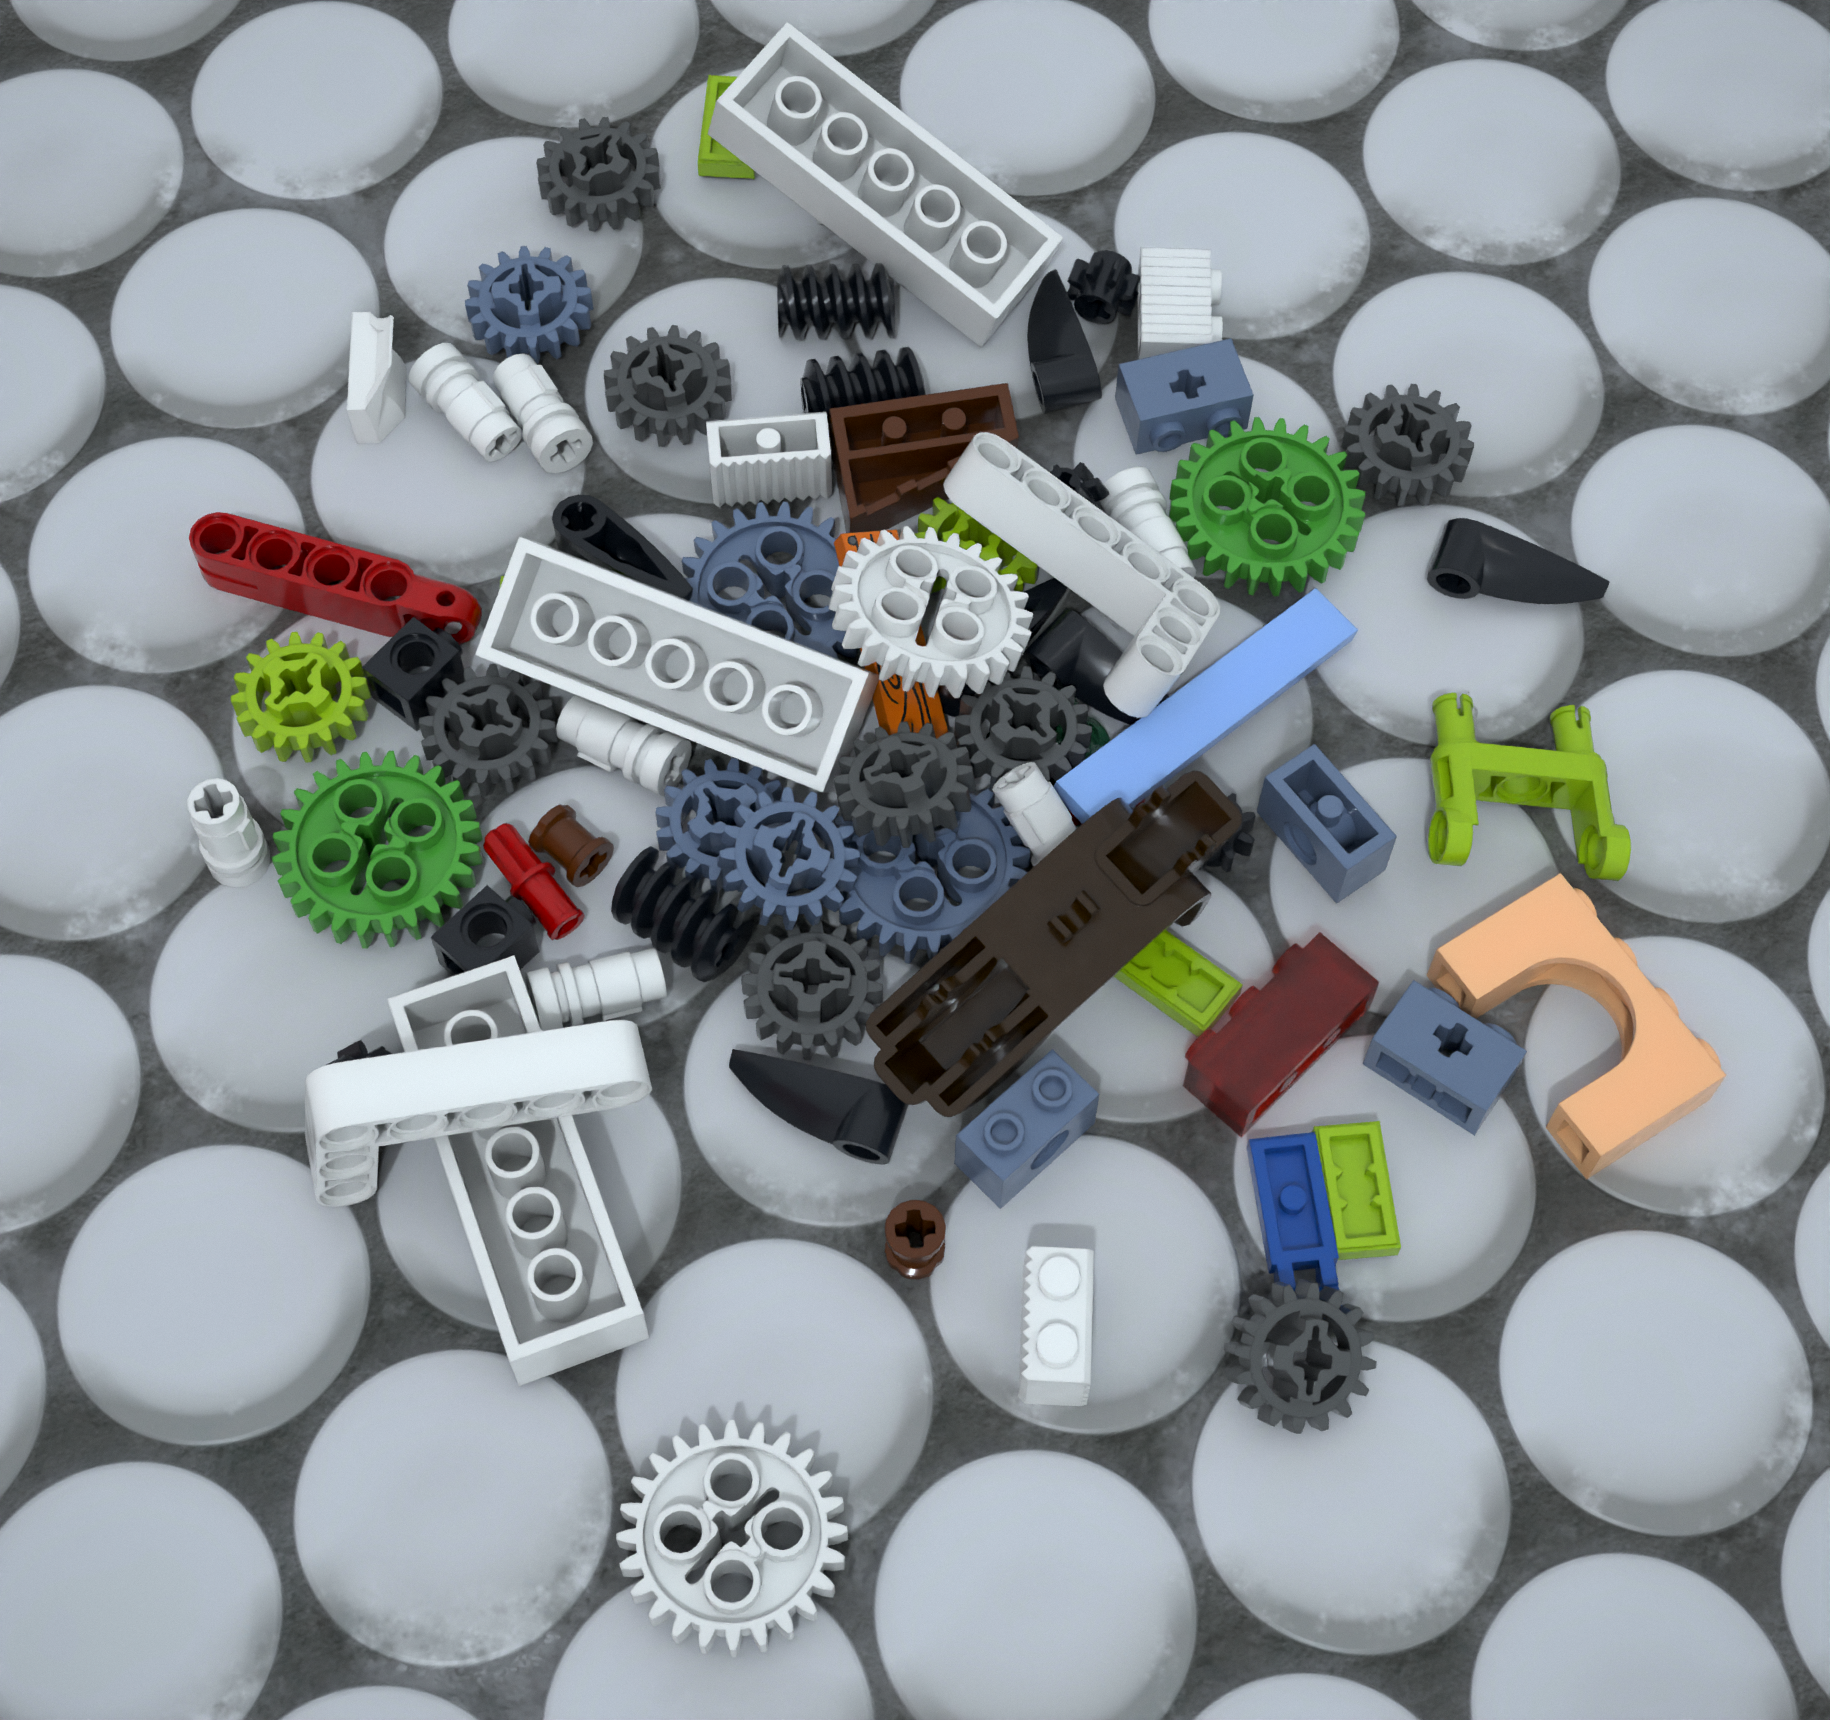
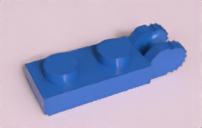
(1293, 1207)

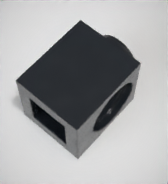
(408, 649)
(482, 916)

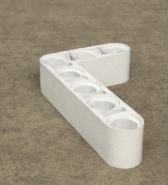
(1095, 560)
(461, 1090)

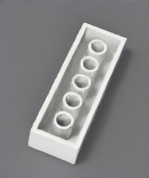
(883, 184)
(677, 665)
(526, 1195)

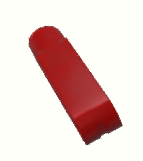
(315, 564)

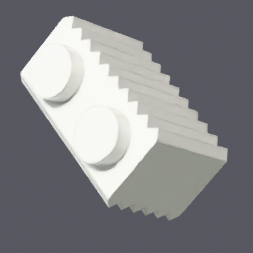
(1176, 300)
(769, 458)
(1056, 1326)

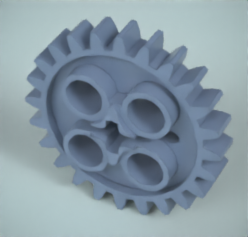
(806, 575)
(883, 888)

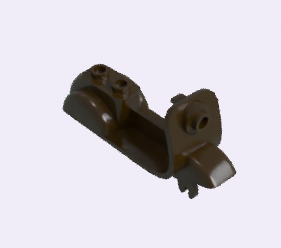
(1049, 945)

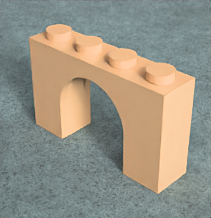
(1560, 941)

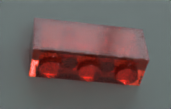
(1278, 1032)

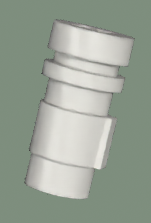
(469, 404)
(548, 424)
(1141, 509)
(619, 741)
(1034, 809)
(227, 834)
(604, 986)

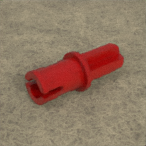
(532, 881)

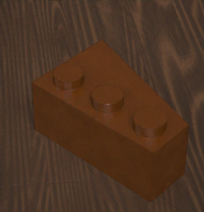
(900, 451)

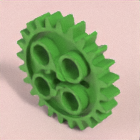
(1267, 506)
(327, 834)

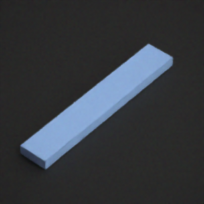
(1208, 707)

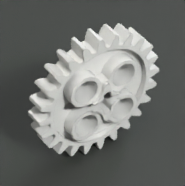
(884, 596)
(779, 1577)

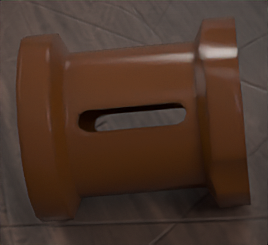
(571, 845)
(915, 1217)

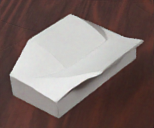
(375, 379)

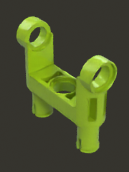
(1559, 779)

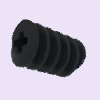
(835, 301)
(861, 382)
(678, 920)

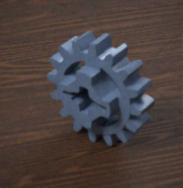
(501, 303)
(711, 797)
(766, 846)

